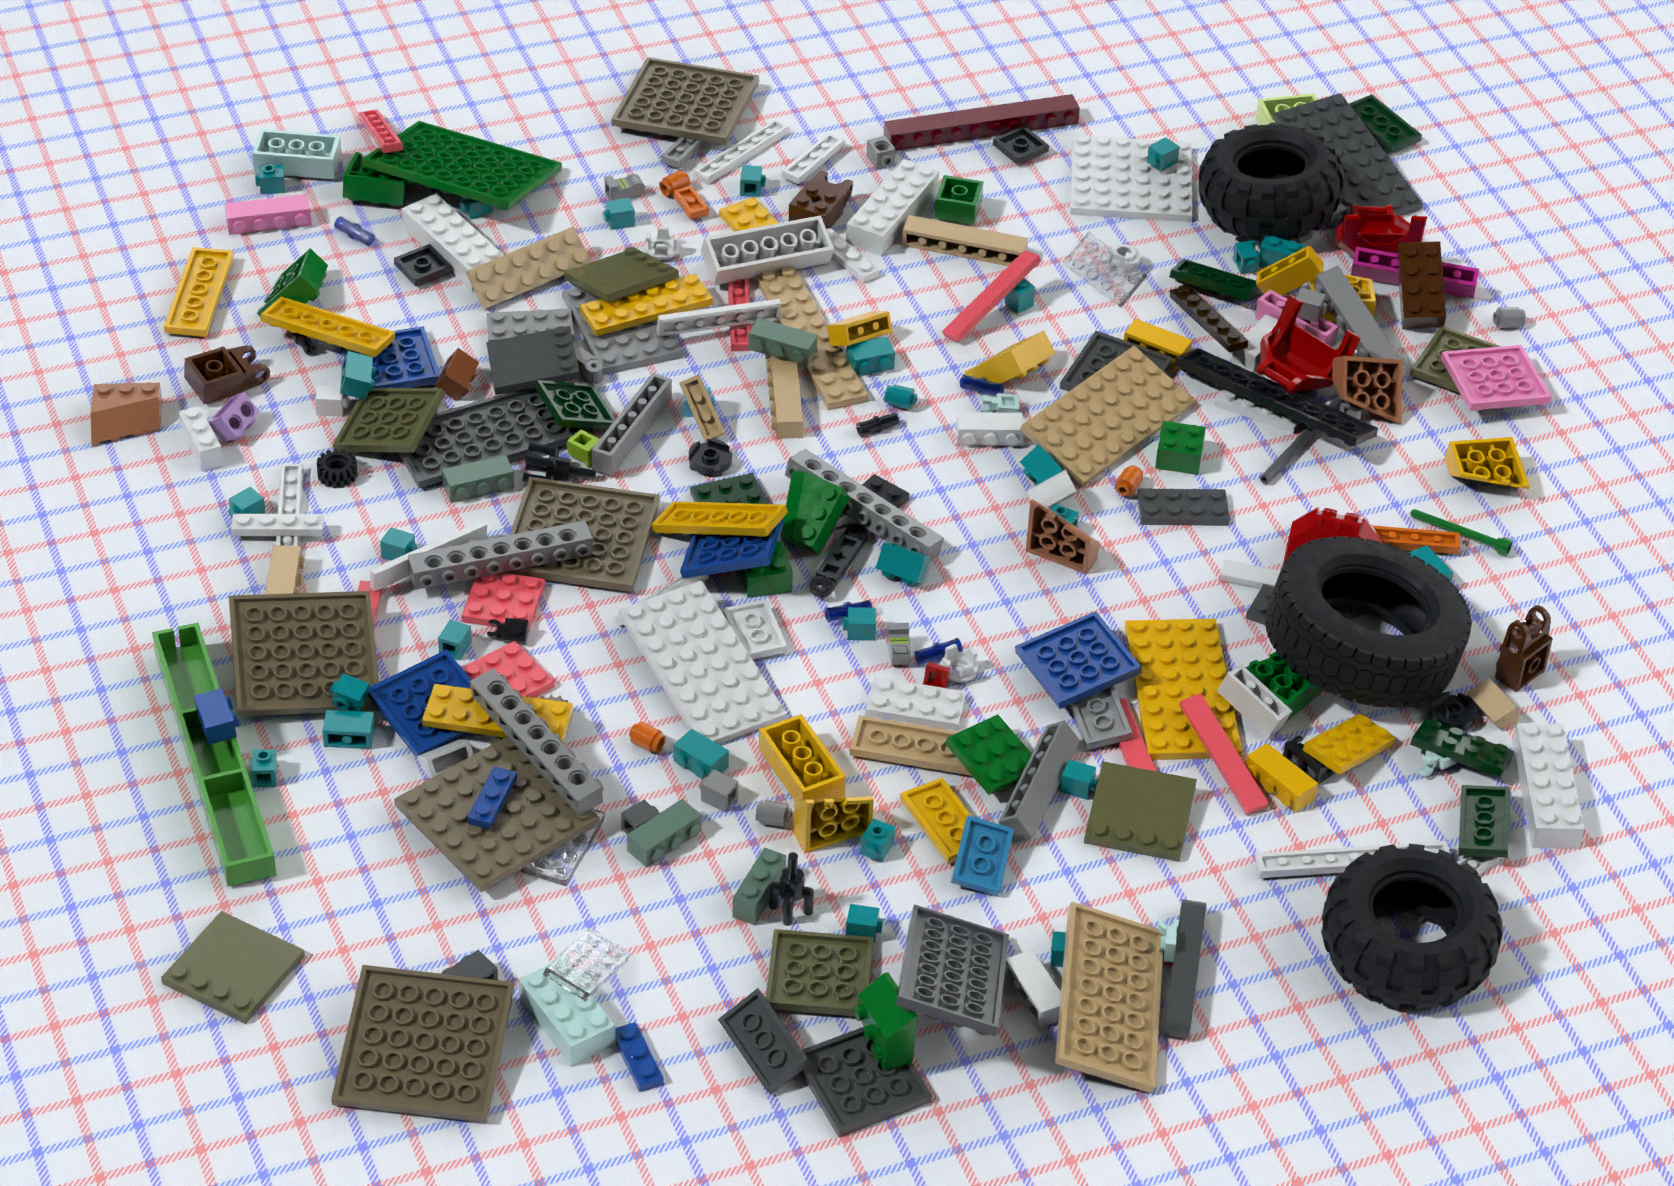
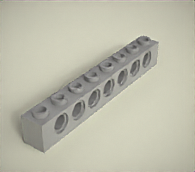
(870, 509)
(500, 555)
(537, 741)

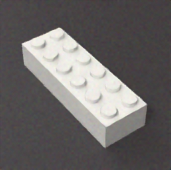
(887, 210)
(450, 234)
(767, 248)
(1548, 786)

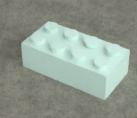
(299, 152)
(573, 1025)

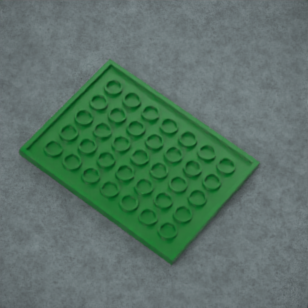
(464, 165)

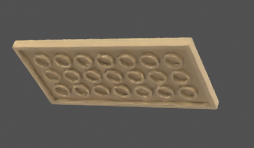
(1107, 415)
(1110, 998)

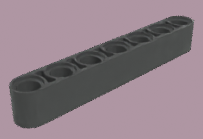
(1185, 969)

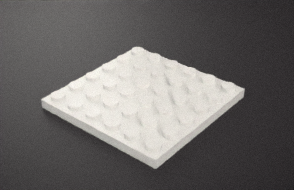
(1116, 181)

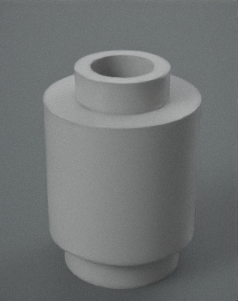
(1509, 317)
(773, 813)

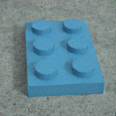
(982, 855)

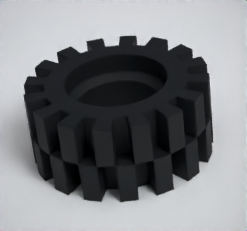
(337, 459)

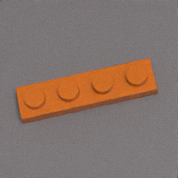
(1416, 538)

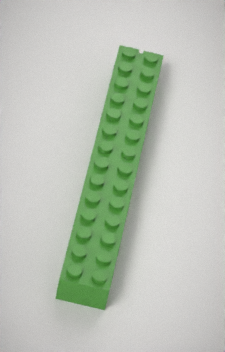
(216, 767)

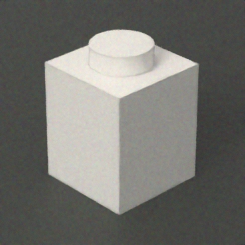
(330, 401)

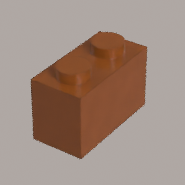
(457, 374)

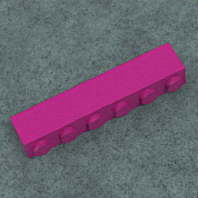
(1383, 267)

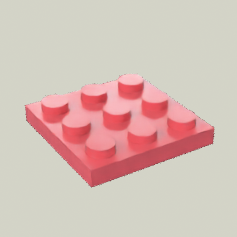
(503, 597)
(517, 666)

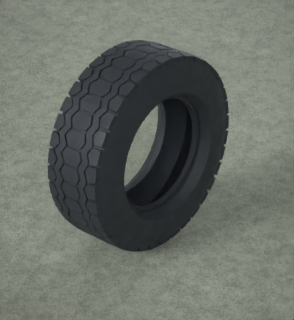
(1356, 659)

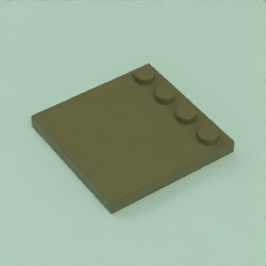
(621, 274)
(1429, 364)
(389, 420)
(1140, 811)
(233, 967)
(818, 971)

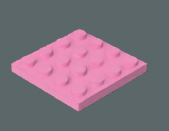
(1496, 377)

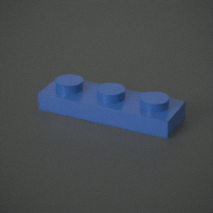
(492, 798)
(638, 1057)

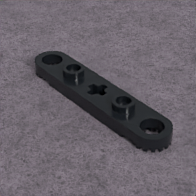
(833, 570)

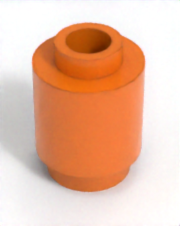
(673, 182)
(1129, 481)
(647, 737)

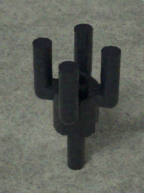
(554, 466)
(791, 889)

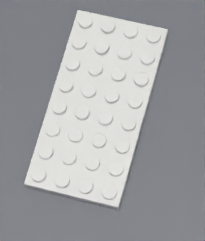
(702, 663)

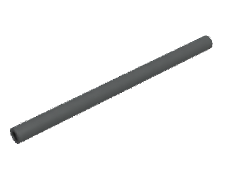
(1294, 448)

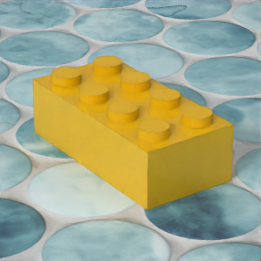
(801, 760)

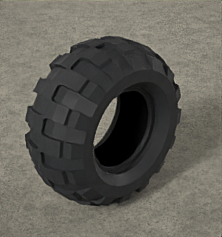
(1271, 181)
(1403, 969)

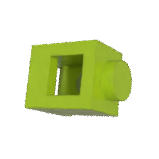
(581, 446)

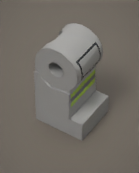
(622, 188)
(589, 366)
(899, 643)

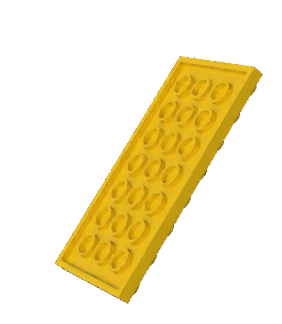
(1177, 663)

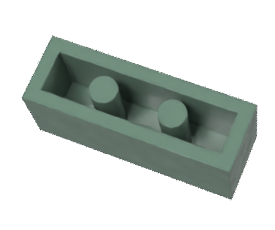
(782, 342)
(478, 478)
(664, 833)
(753, 893)

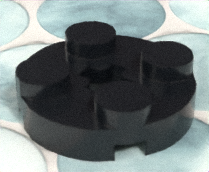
(699, 460)
(1445, 703)

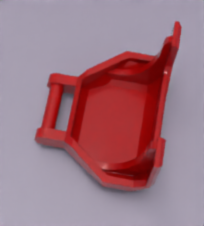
(1377, 229)
(1296, 356)
(1328, 523)

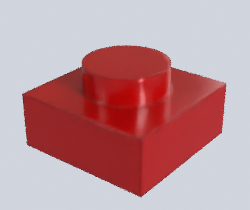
(936, 675)

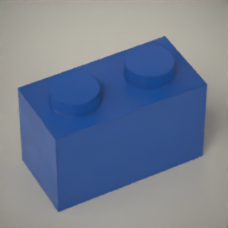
(216, 716)

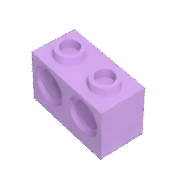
(233, 418)

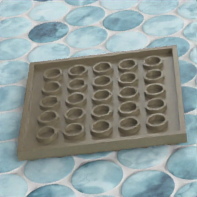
(685, 100)
(616, 521)
(296, 647)
(527, 827)
(423, 1043)

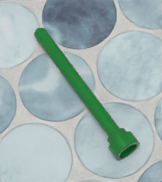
(1501, 545)

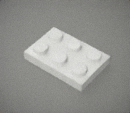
(756, 628)

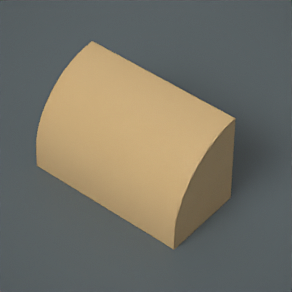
(1494, 704)

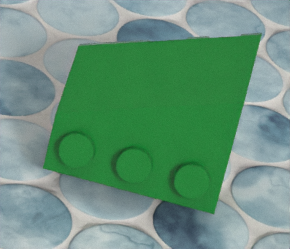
(371, 186)
(299, 281)
(812, 511)
(1284, 682)
(886, 1024)

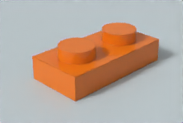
(691, 202)

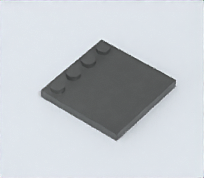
(1099, 352)
(524, 359)
(856, 1088)

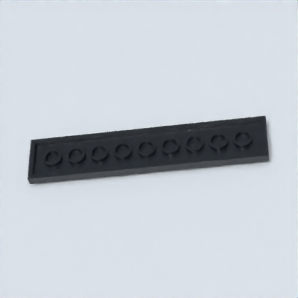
(1273, 395)

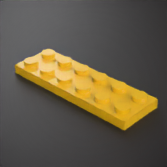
(199, 292)
(645, 306)
(327, 327)
(719, 518)
(458, 711)

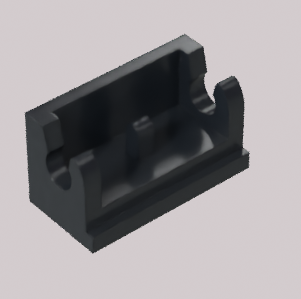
(1304, 761)

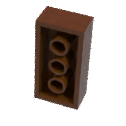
(1421, 285)

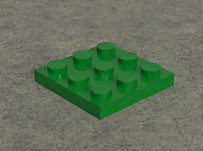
(990, 753)

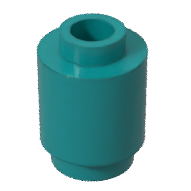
(900, 396)

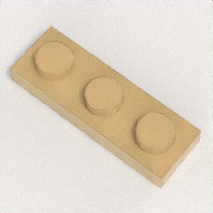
(702, 408)

